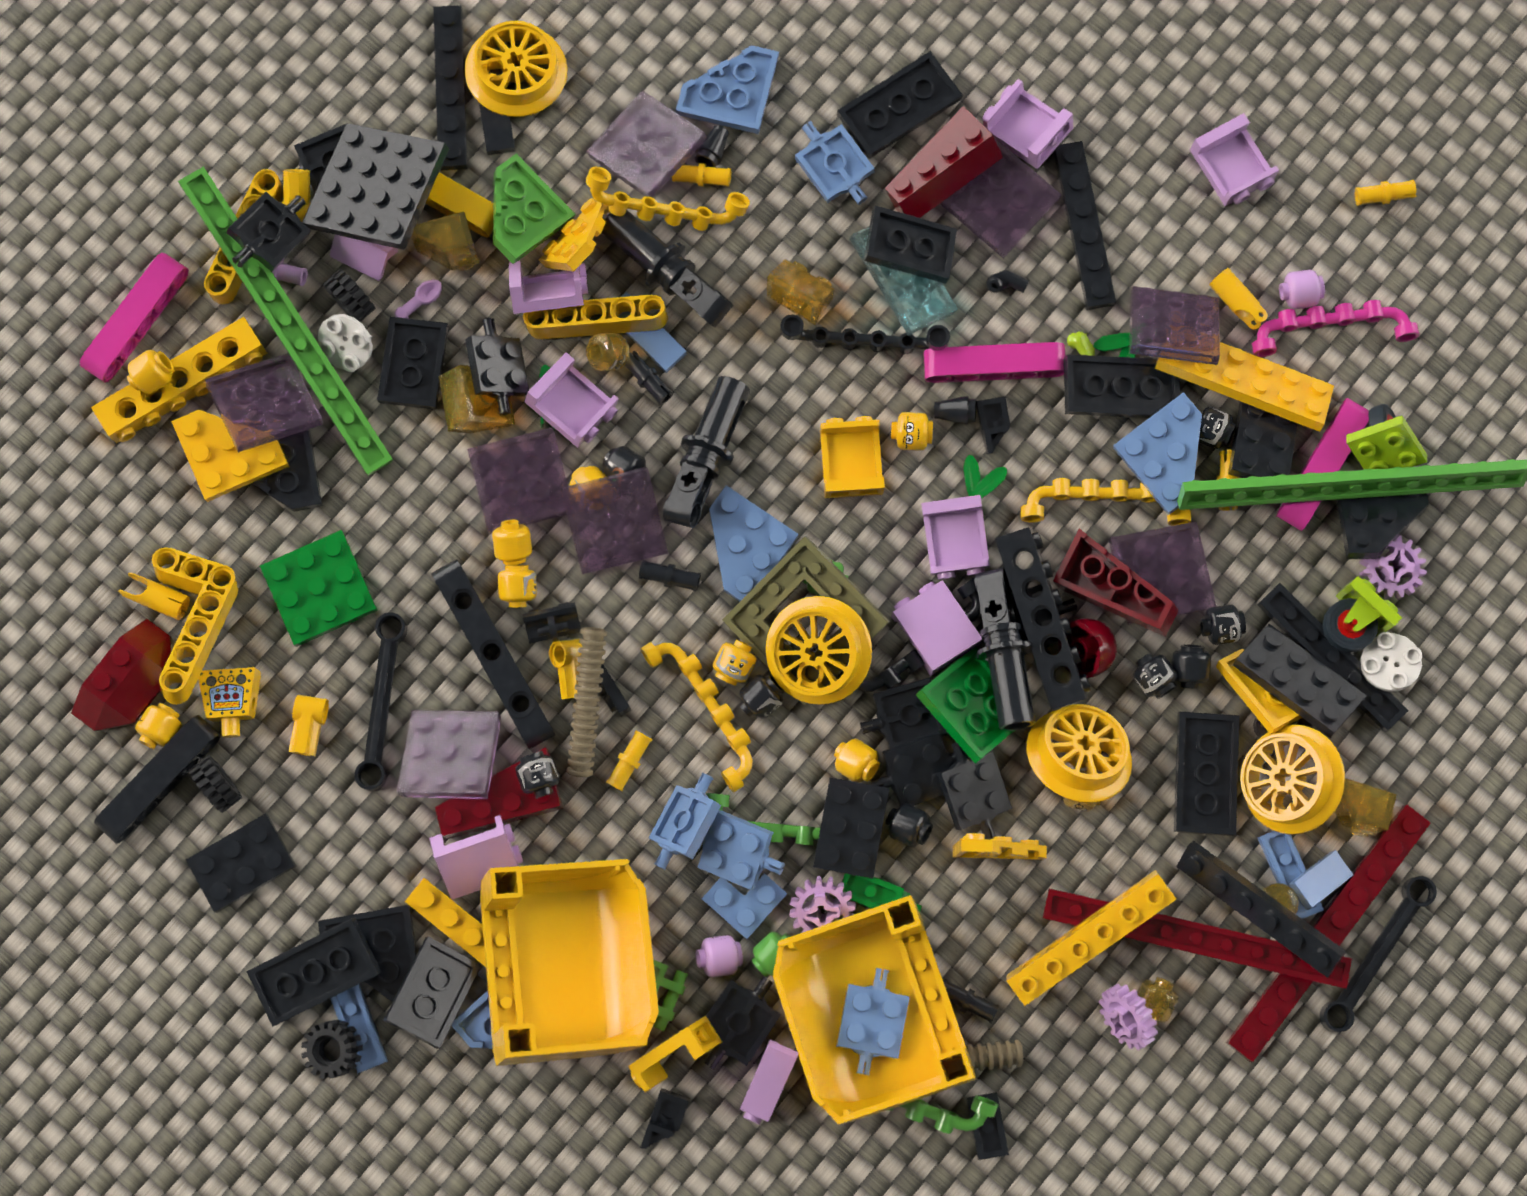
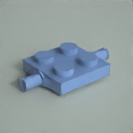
(834, 163)
(684, 821)
(737, 851)
(872, 1021)

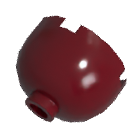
(1095, 645)

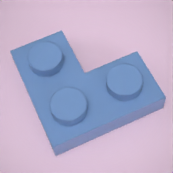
(746, 911)

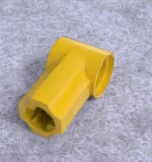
(297, 183)
(564, 657)
(308, 717)

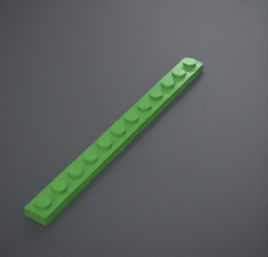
(289, 327)
(1352, 484)

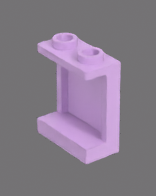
(1027, 124)
(1233, 161)
(546, 290)
(571, 402)
(955, 536)
(936, 626)
(468, 860)

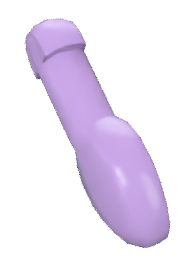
(425, 294)

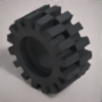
(349, 295)
(215, 784)
(316, 1054)

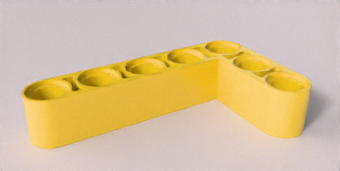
(198, 620)

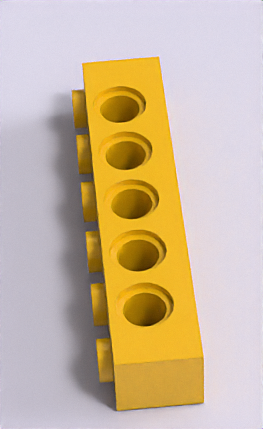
(187, 364)
(1090, 937)

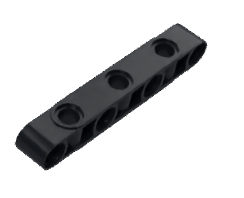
(503, 671)

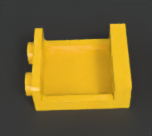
(851, 457)
(698, 1039)

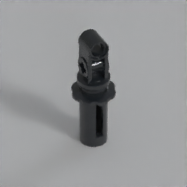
(666, 266)
(706, 452)
(1004, 651)

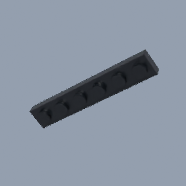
(450, 85)
(1084, 225)
(1309, 634)
(1261, 909)

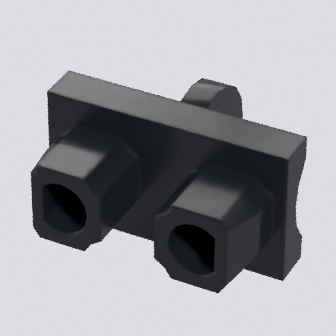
(552, 622)

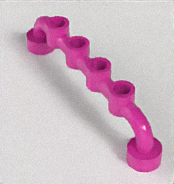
(1343, 316)

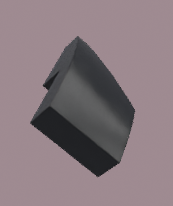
(993, 421)
(665, 1117)

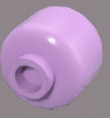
(1302, 289)
(719, 956)

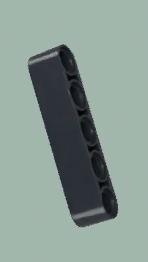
(157, 779)

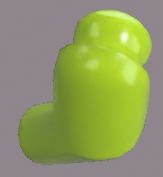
(1081, 343)

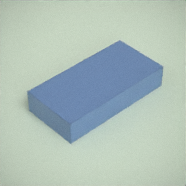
(1321, 879)

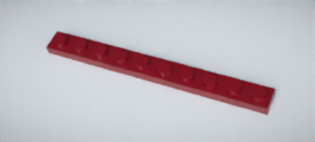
(1335, 924)
(1200, 940)

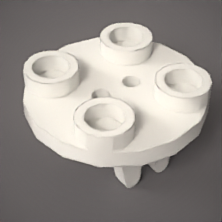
(357, 346)
(1398, 650)

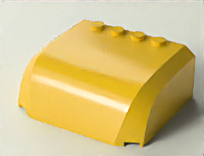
(567, 961)
(812, 987)

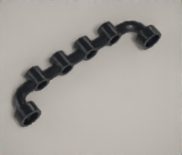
(793, 328)
(913, 660)

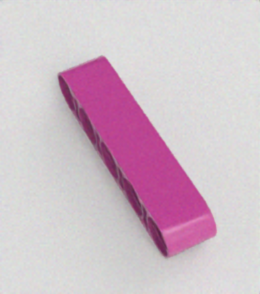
(134, 317)
(994, 362)
(1326, 458)

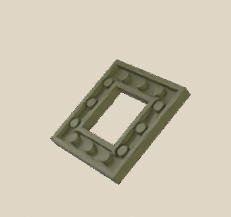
(802, 563)

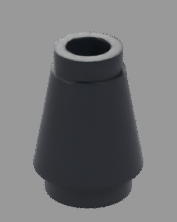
(713, 147)
(956, 410)

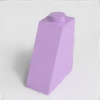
(768, 1082)

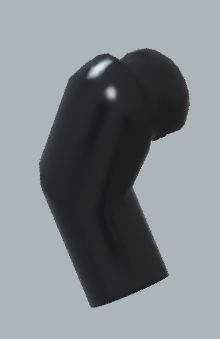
(1004, 280)

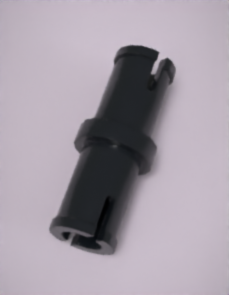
(648, 378)
(669, 575)
(970, 1002)

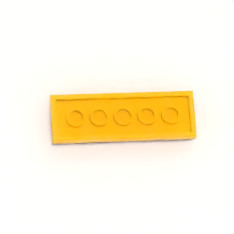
(1258, 384)

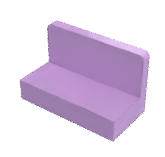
(362, 255)

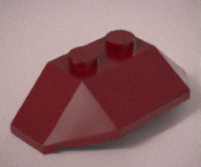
(124, 679)

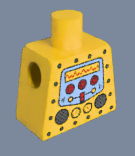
(230, 697)

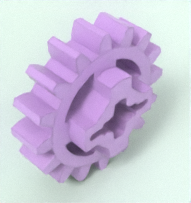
(1406, 568)
(810, 910)
(1128, 1016)

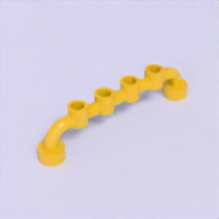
(599, 180)
(1090, 491)
(720, 714)

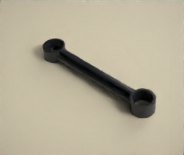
(381, 701)
(1378, 953)

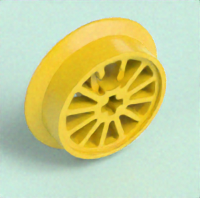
(491, 89)
(859, 650)
(1082, 751)
(1302, 813)

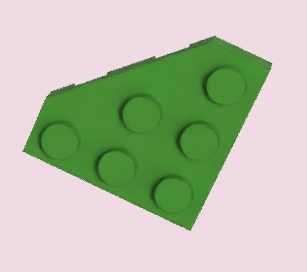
(524, 210)

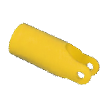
(1238, 298)
(159, 598)

